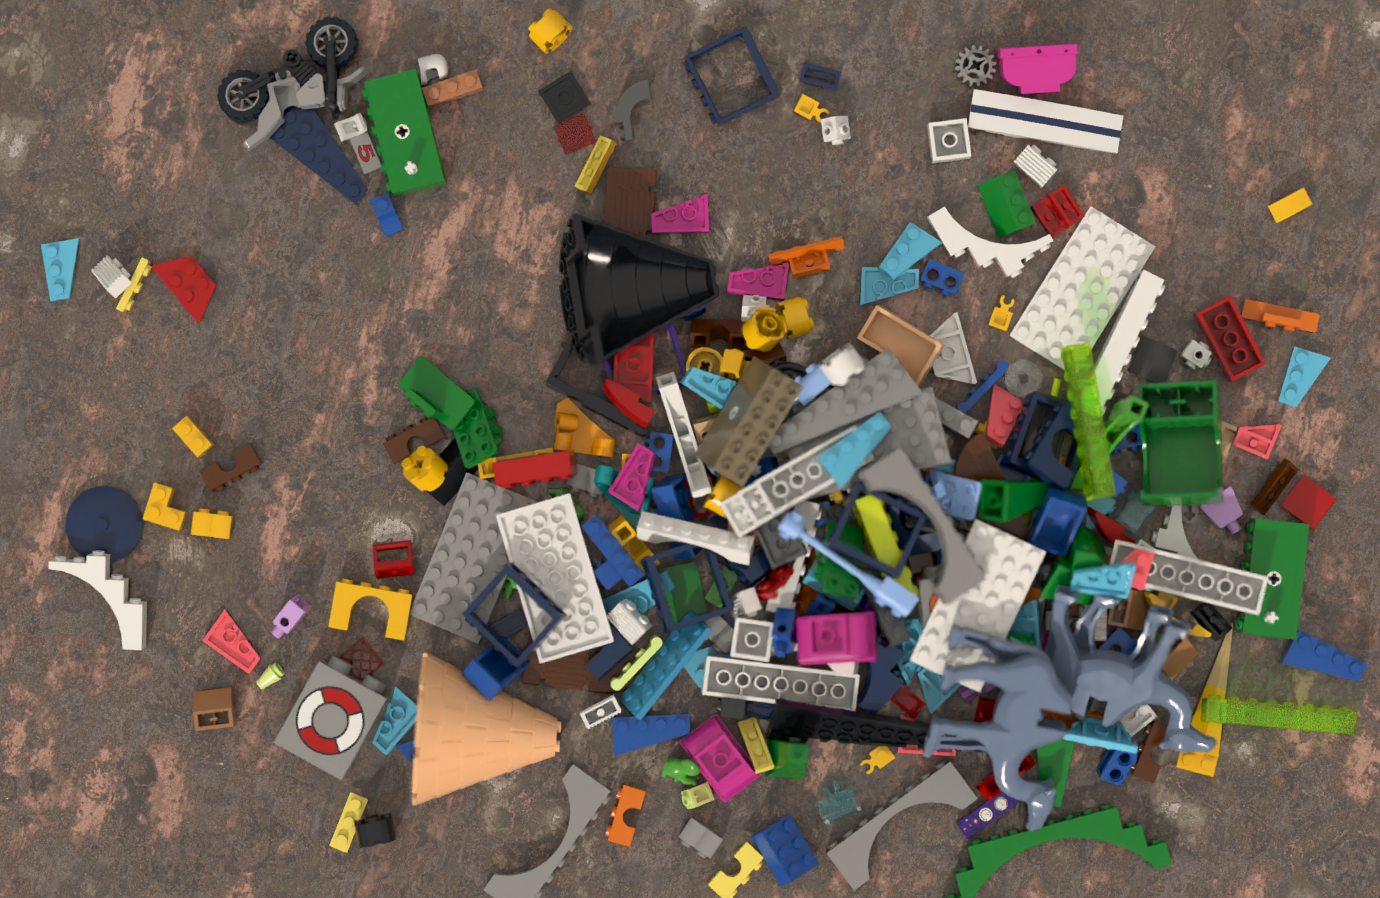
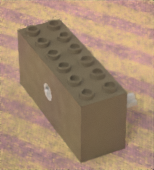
(748, 421)

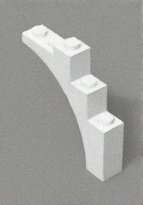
(1008, 256)
(683, 434)
(1173, 536)
(96, 571)

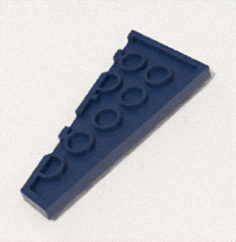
(313, 145)

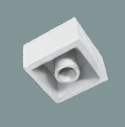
(949, 140)
(751, 640)

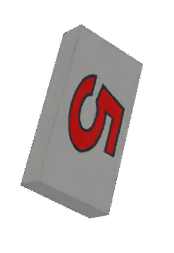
(366, 153)

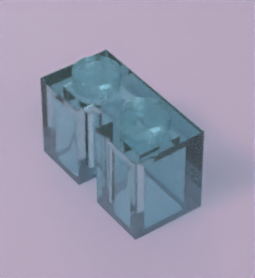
(1133, 513)

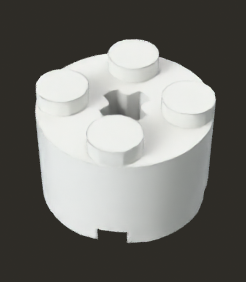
(841, 365)

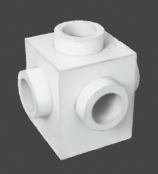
(835, 129)
(751, 304)
(1190, 358)

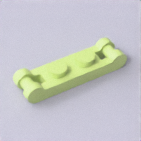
(642, 657)

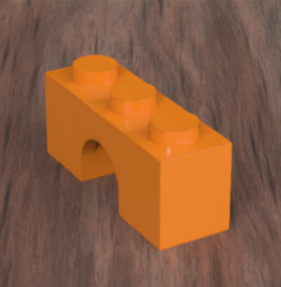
(628, 798)

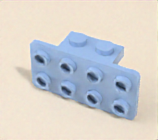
(956, 494)

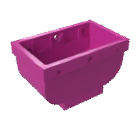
(1037, 67)
(836, 638)
(720, 757)

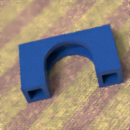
(613, 550)

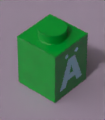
(1021, 637)

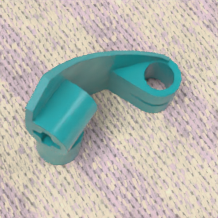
(604, 479)

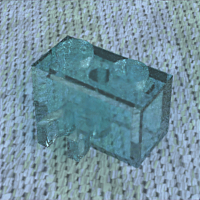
(837, 805)

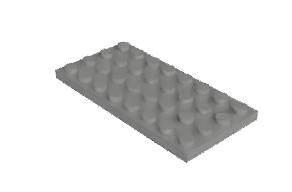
(914, 428)
(467, 558)

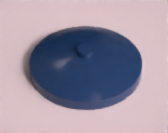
(104, 521)

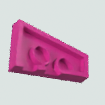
(682, 218)
(762, 281)
(634, 477)

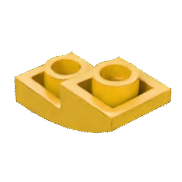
(1290, 205)

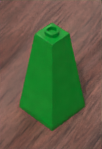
(1010, 498)
(1062, 576)
(788, 758)
(1053, 762)

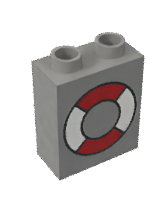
(333, 717)

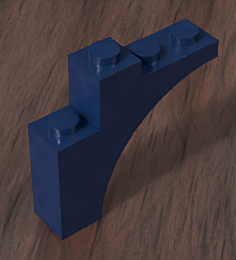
(882, 677)

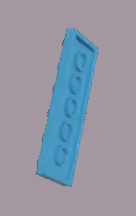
(664, 666)

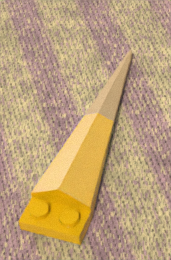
(1216, 684)

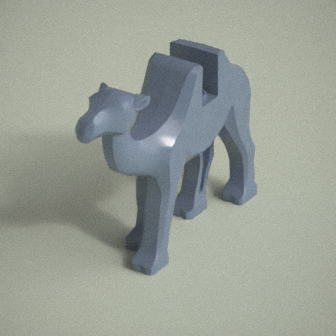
(1118, 677)
(1017, 719)

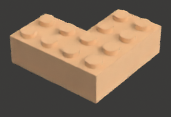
(908, 343)

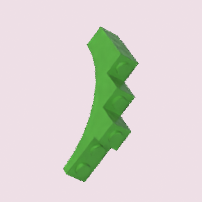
(1122, 418)

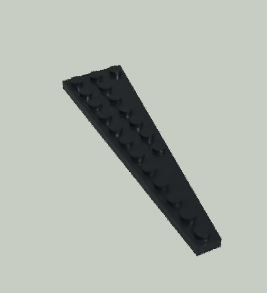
(845, 726)

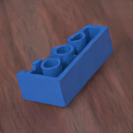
(672, 502)
(1319, 656)
(633, 733)

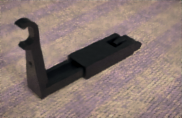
(589, 400)

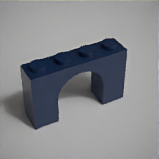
(1040, 457)
(925, 540)
(746, 574)
(610, 655)

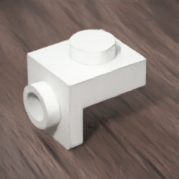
(351, 127)

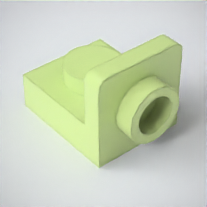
(697, 795)

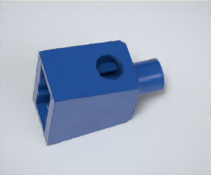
(784, 638)

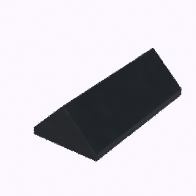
(454, 475)

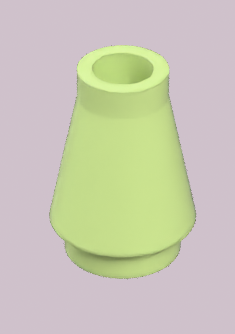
(271, 675)

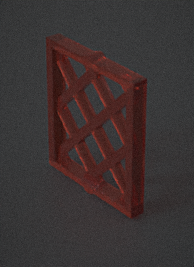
(351, 648)

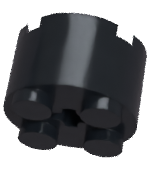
(375, 830)

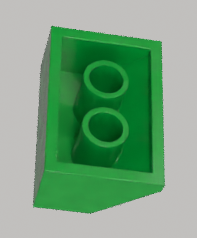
(1006, 204)
(1086, 550)

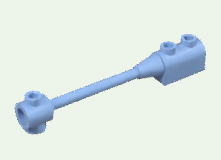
(813, 382)
(885, 590)

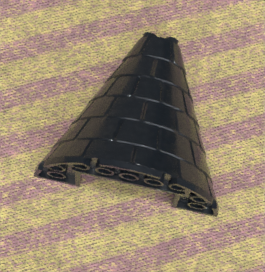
(625, 287)

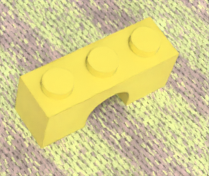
(725, 884)

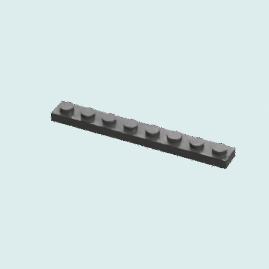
(892, 625)

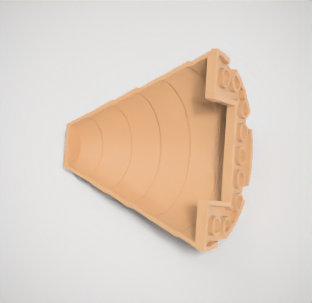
(469, 737)

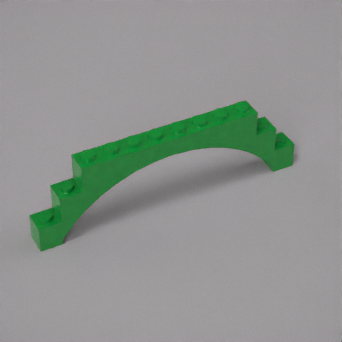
(1100, 824)

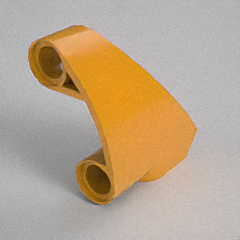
(579, 433)

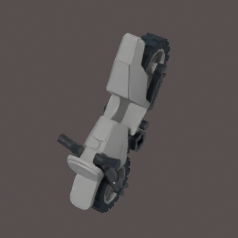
(294, 83)

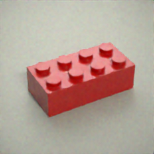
(1229, 339)
(539, 467)

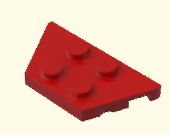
(188, 283)
(635, 368)
(770, 585)

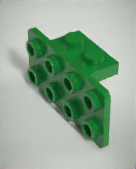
(436, 394)
(478, 432)
(833, 576)
(687, 591)

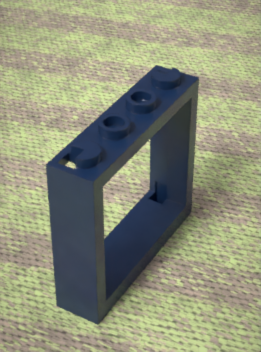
(759, 62)
(1017, 437)
(858, 556)
(531, 590)
(660, 597)

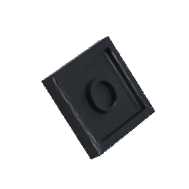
(564, 97)

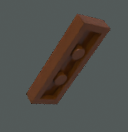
(1274, 486)

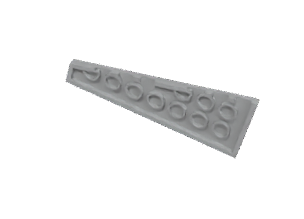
(872, 390)

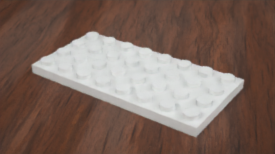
(1082, 287)
(552, 552)
(986, 607)

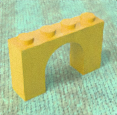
(348, 594)

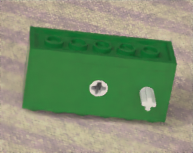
(396, 106)
(1279, 552)

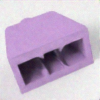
(1224, 514)
(294, 611)

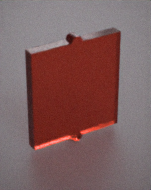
(574, 134)

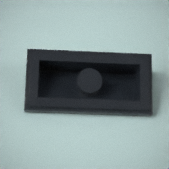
(1211, 620)

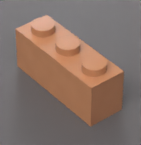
(452, 89)

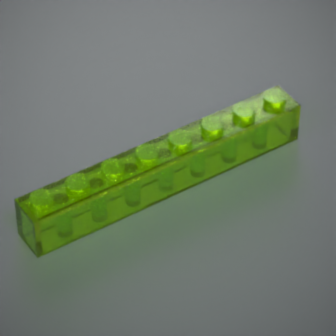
(1088, 421)
(1279, 715)

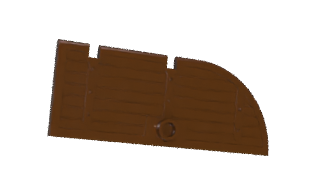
(628, 199)
(978, 463)
(571, 672)

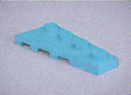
(851, 451)

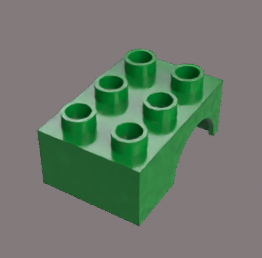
(1182, 443)

